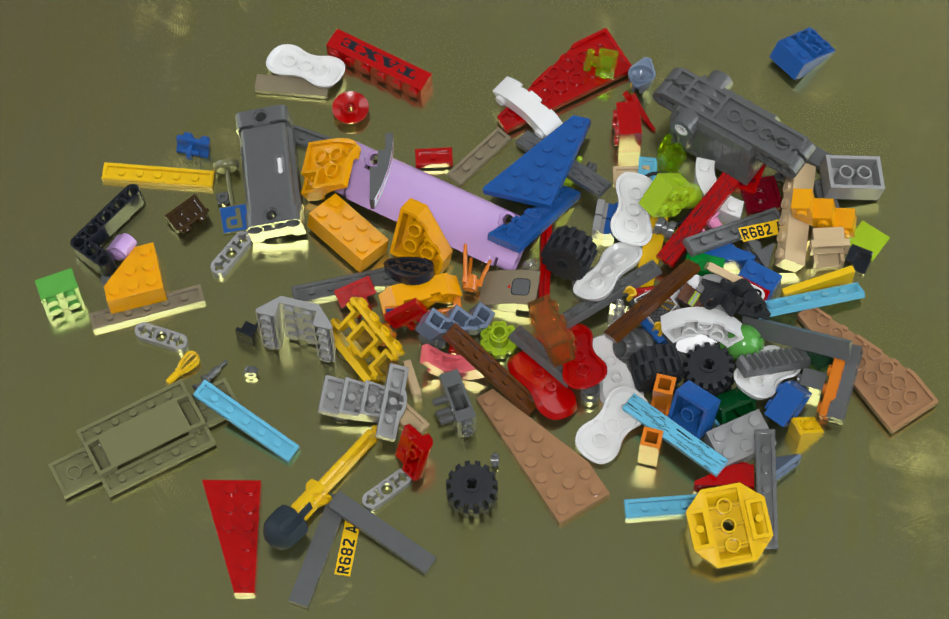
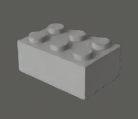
(852, 177)
(736, 438)

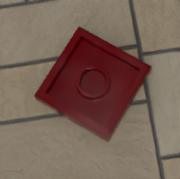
(765, 198)

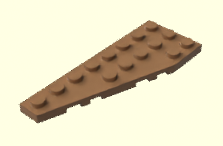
(885, 385)

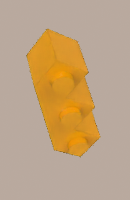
(822, 212)
(439, 289)

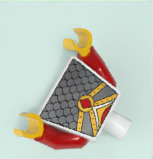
(654, 318)

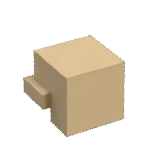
(828, 247)

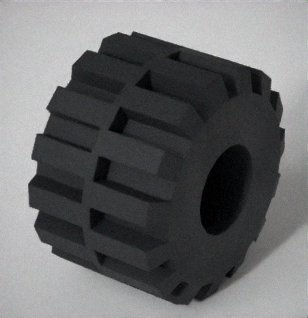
(569, 253)
(653, 360)
(710, 368)
(471, 500)

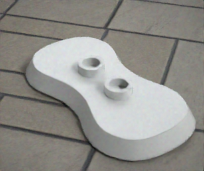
(293, 61)
(631, 221)
(612, 265)
(618, 372)
(762, 386)
(602, 436)

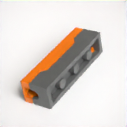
(839, 387)

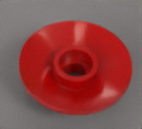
(350, 101)

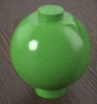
(751, 343)

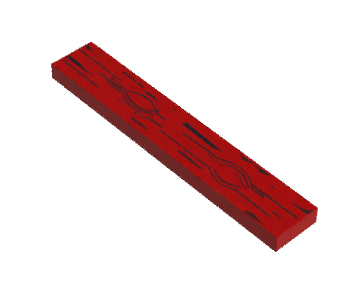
(698, 218)

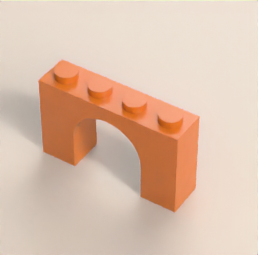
(653, 438)

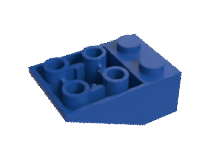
(801, 52)

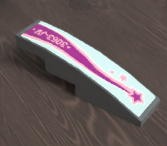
(380, 173)

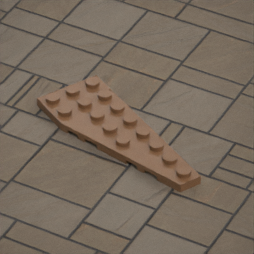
(555, 470)

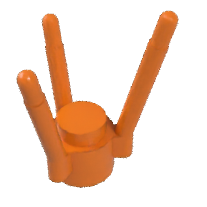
(469, 280)

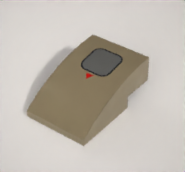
(509, 289)

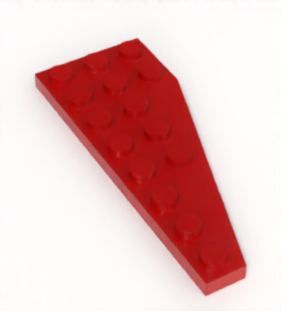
(567, 79)

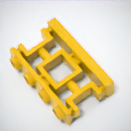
(353, 351)

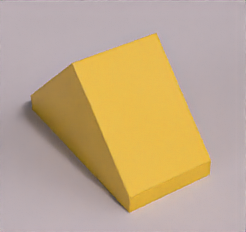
(804, 429)

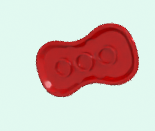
(587, 368)
(549, 394)

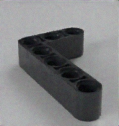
(89, 239)

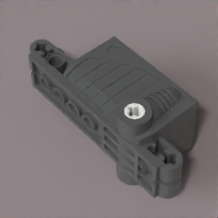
(728, 128)

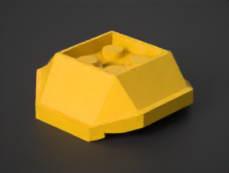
(746, 514)

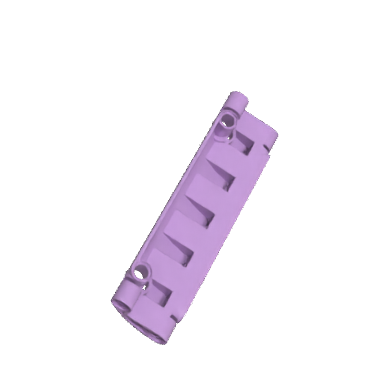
(458, 212)

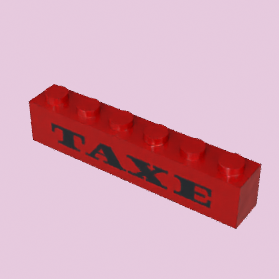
(379, 64)

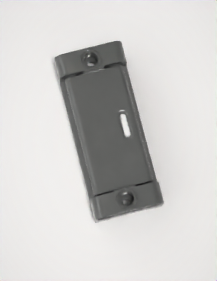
(270, 173)

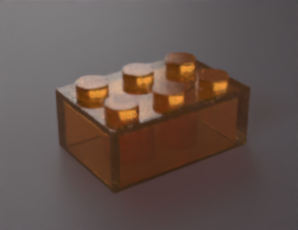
(552, 330)

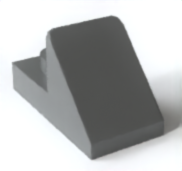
(764, 255)

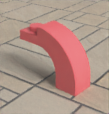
(441, 362)

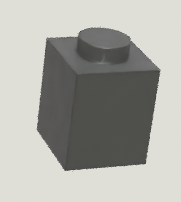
(812, 381)

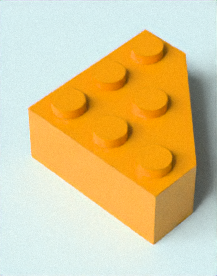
(420, 236)
(136, 281)

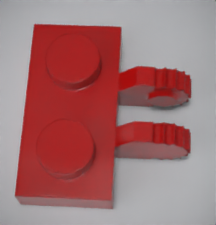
(359, 288)
(406, 314)

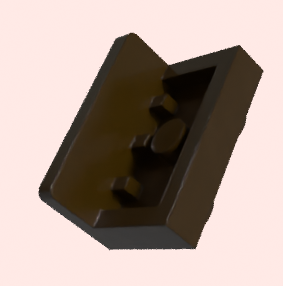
(186, 214)

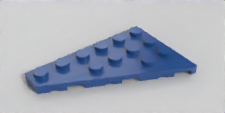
(543, 169)

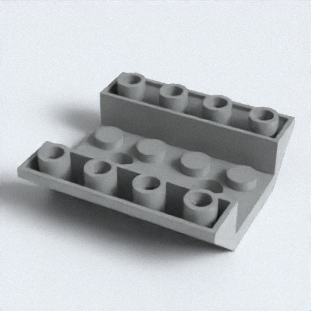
(296, 321)

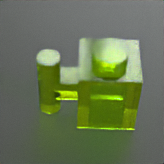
(604, 63)
(670, 155)

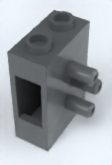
(458, 405)

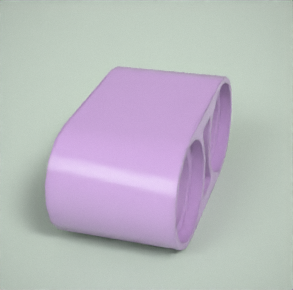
(121, 246)

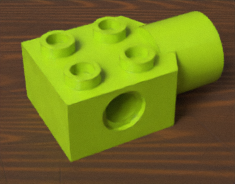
(669, 195)

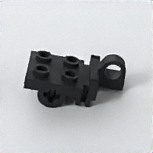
(735, 297)

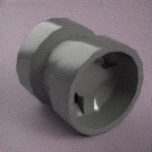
(664, 227)
(593, 398)

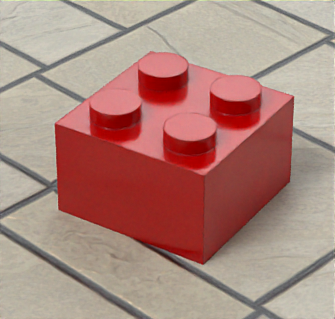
(627, 127)

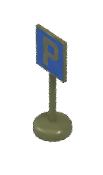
(231, 216)

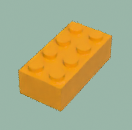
(347, 233)

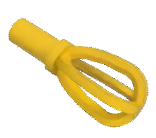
(179, 371)

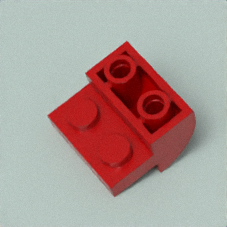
(414, 451)

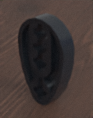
(409, 270)

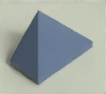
(785, 464)

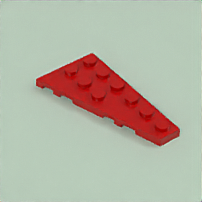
(236, 520)

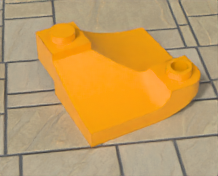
(328, 166)

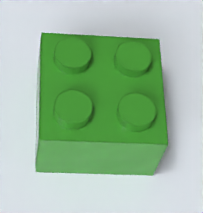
(59, 292)

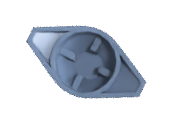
(641, 75)

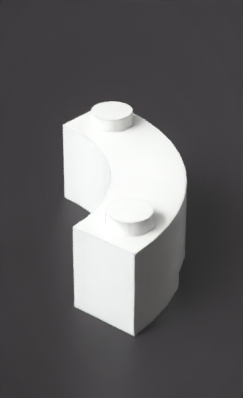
(528, 106)
(705, 178)
(698, 320)

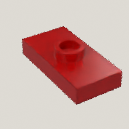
(433, 157)

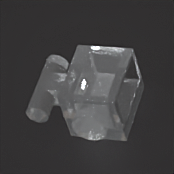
(616, 311)

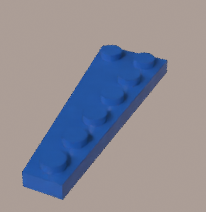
(533, 222)

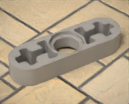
(230, 262)
(146, 337)
(386, 497)

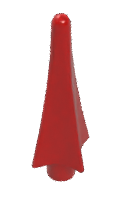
(643, 116)

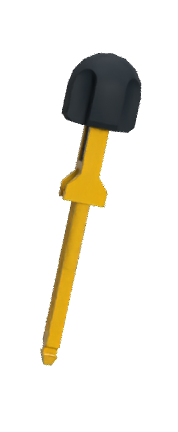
(289, 523)

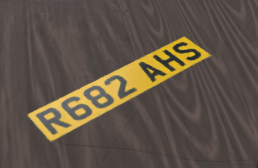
(759, 230)
(346, 550)

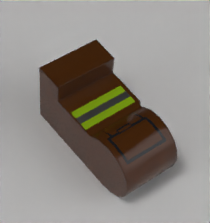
(689, 296)

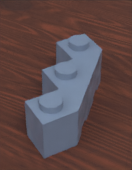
(435, 325)

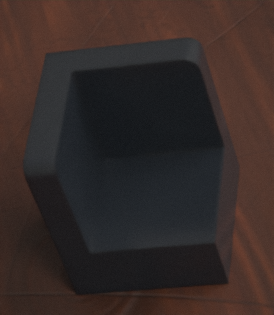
(859, 259)
(248, 333)

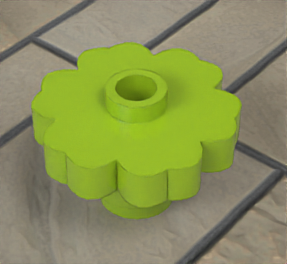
(496, 341)

